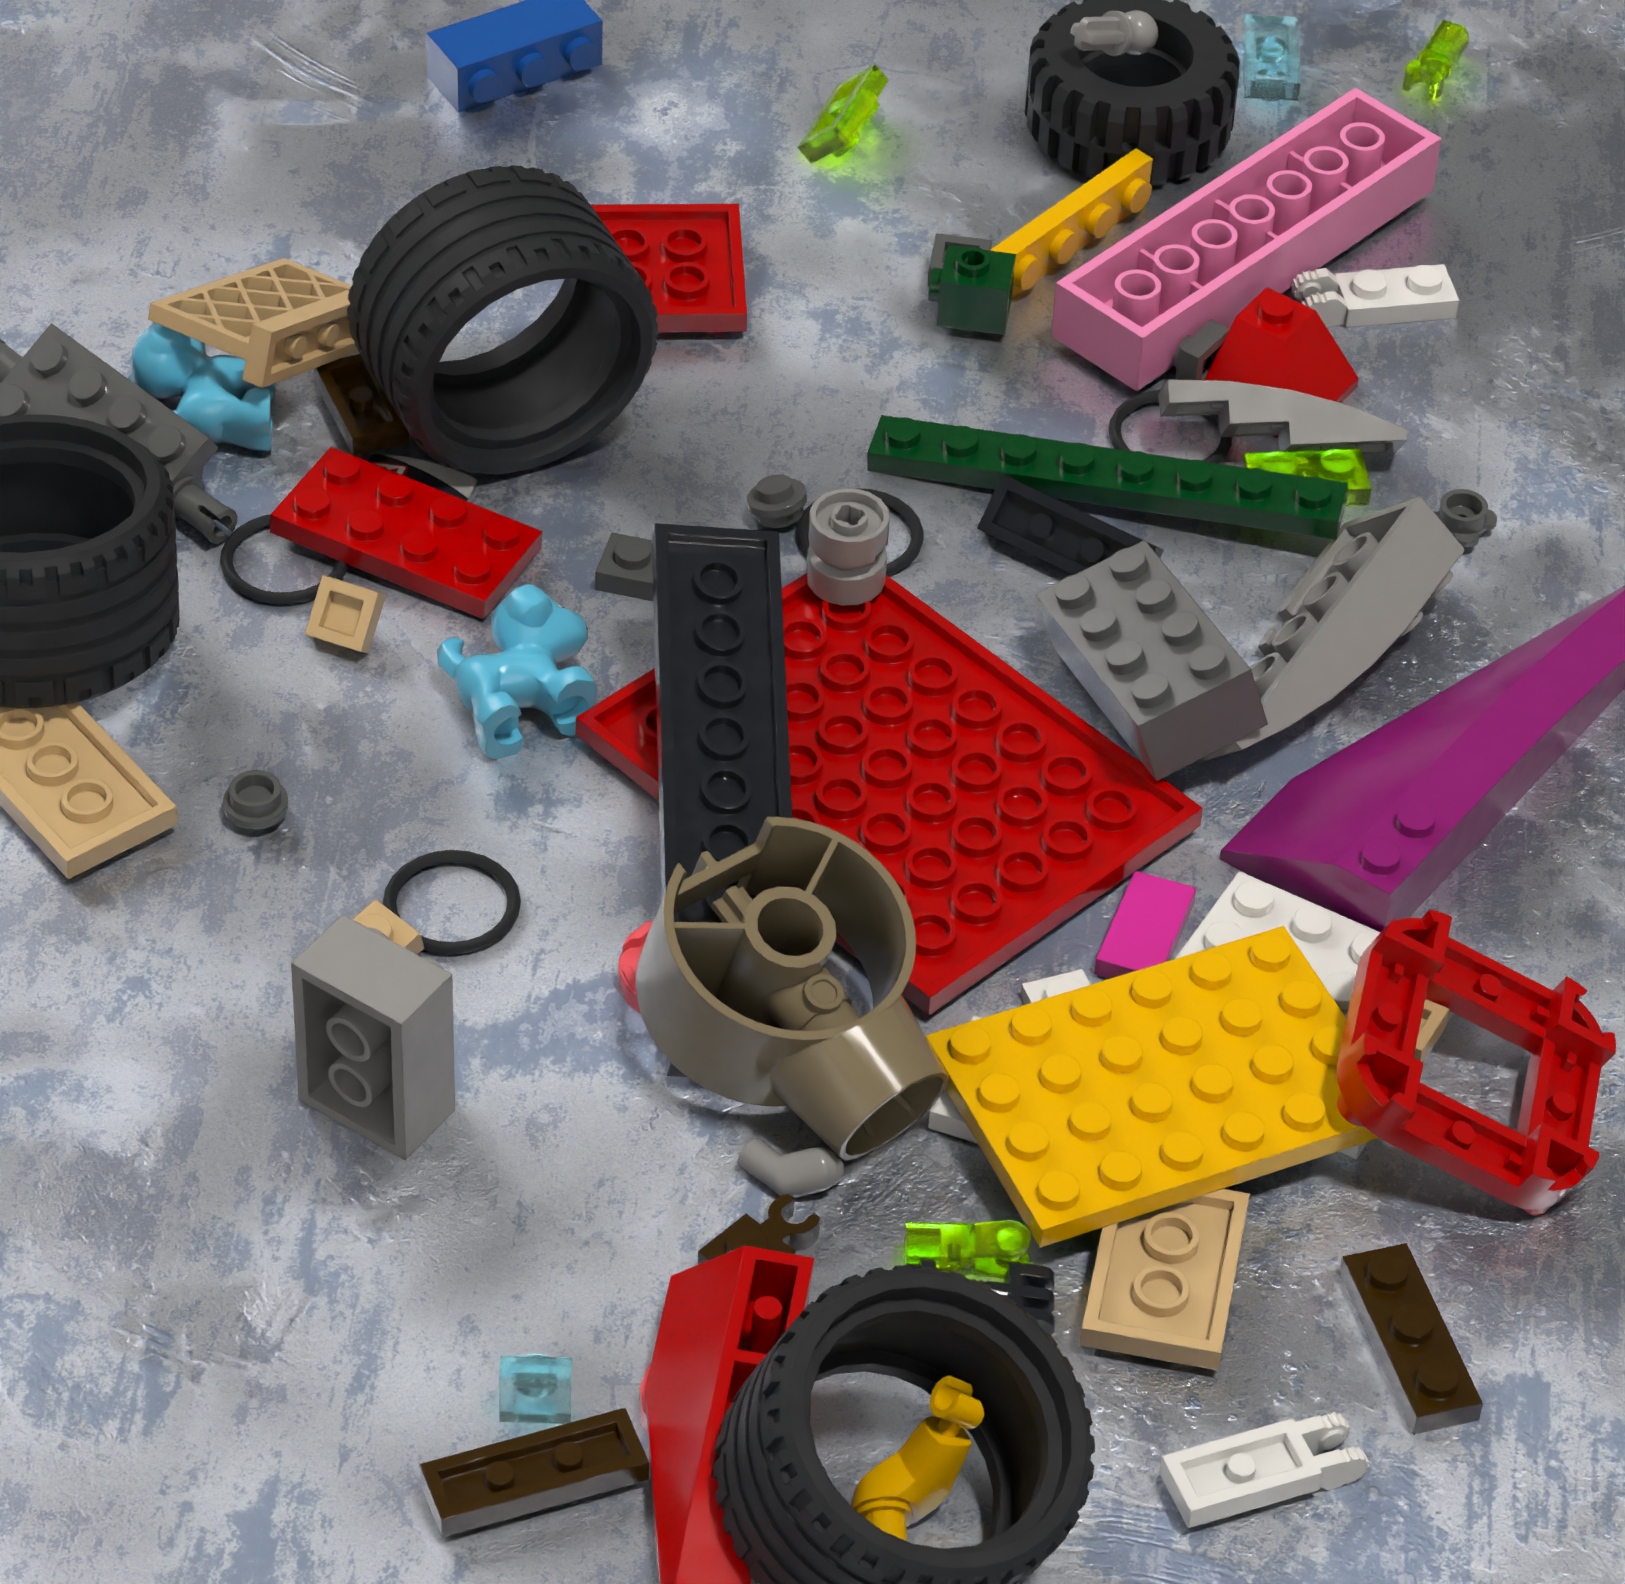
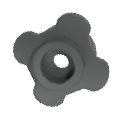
(1466, 515)

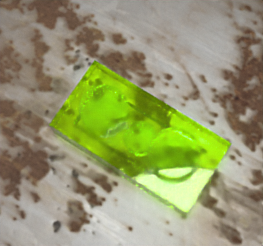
(843, 114)
(1331, 464)

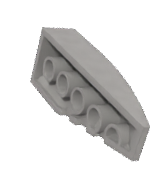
(1349, 611)

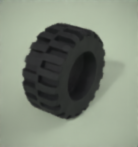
(1165, 102)

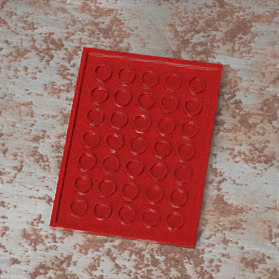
(946, 770)

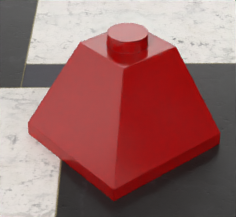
(1283, 347)

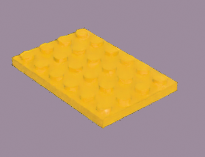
(1153, 1084)

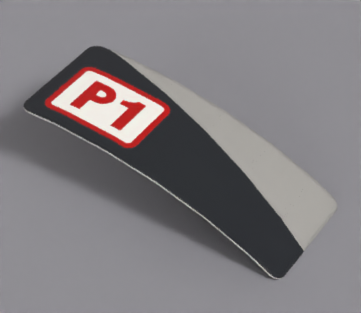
(428, 473)

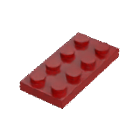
(406, 532)

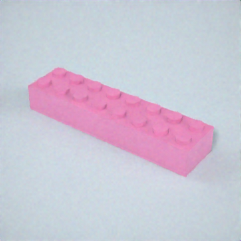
(1245, 232)

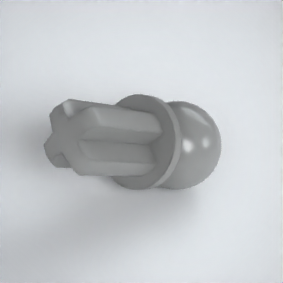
(1116, 33)

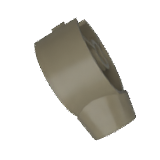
(758, 1010)

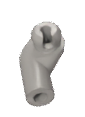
(792, 1173)

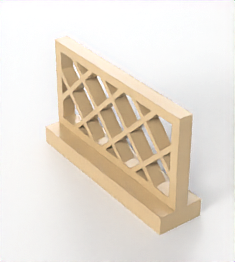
(270, 315)

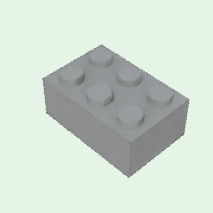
(374, 1036)

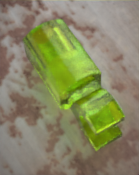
(1437, 58)

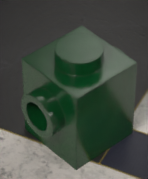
(973, 289)

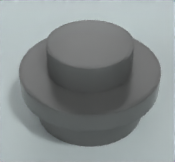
(777, 500)
(255, 800)

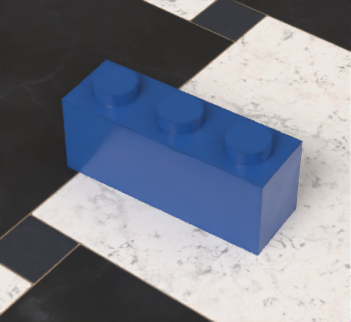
(513, 50)

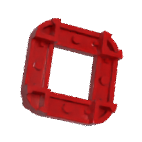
(1382, 1078)

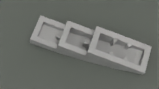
(1296, 417)

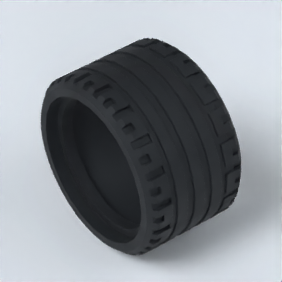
(454, 257)
(81, 560)
(918, 1328)

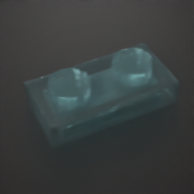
(1271, 58)

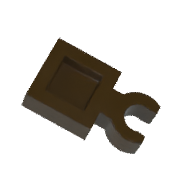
(772, 1234)

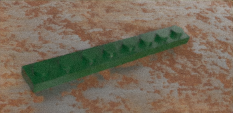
(1110, 476)

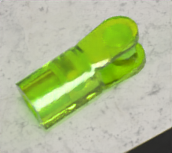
(968, 1248)

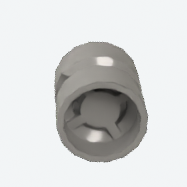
(847, 546)

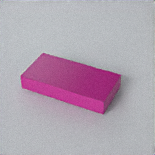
(1145, 925)

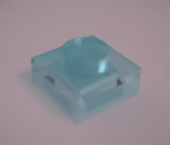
(535, 1389)

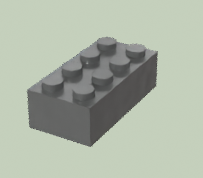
(1152, 660)

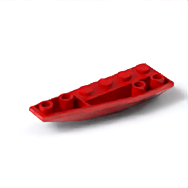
(708, 1342)

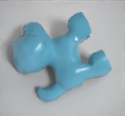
(210, 388)
(531, 639)

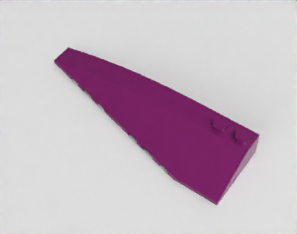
(1415, 797)

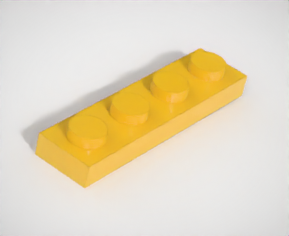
(1079, 219)

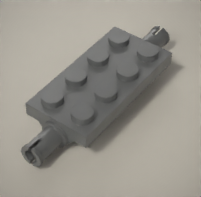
(71, 381)

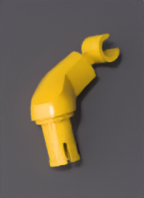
(926, 1466)

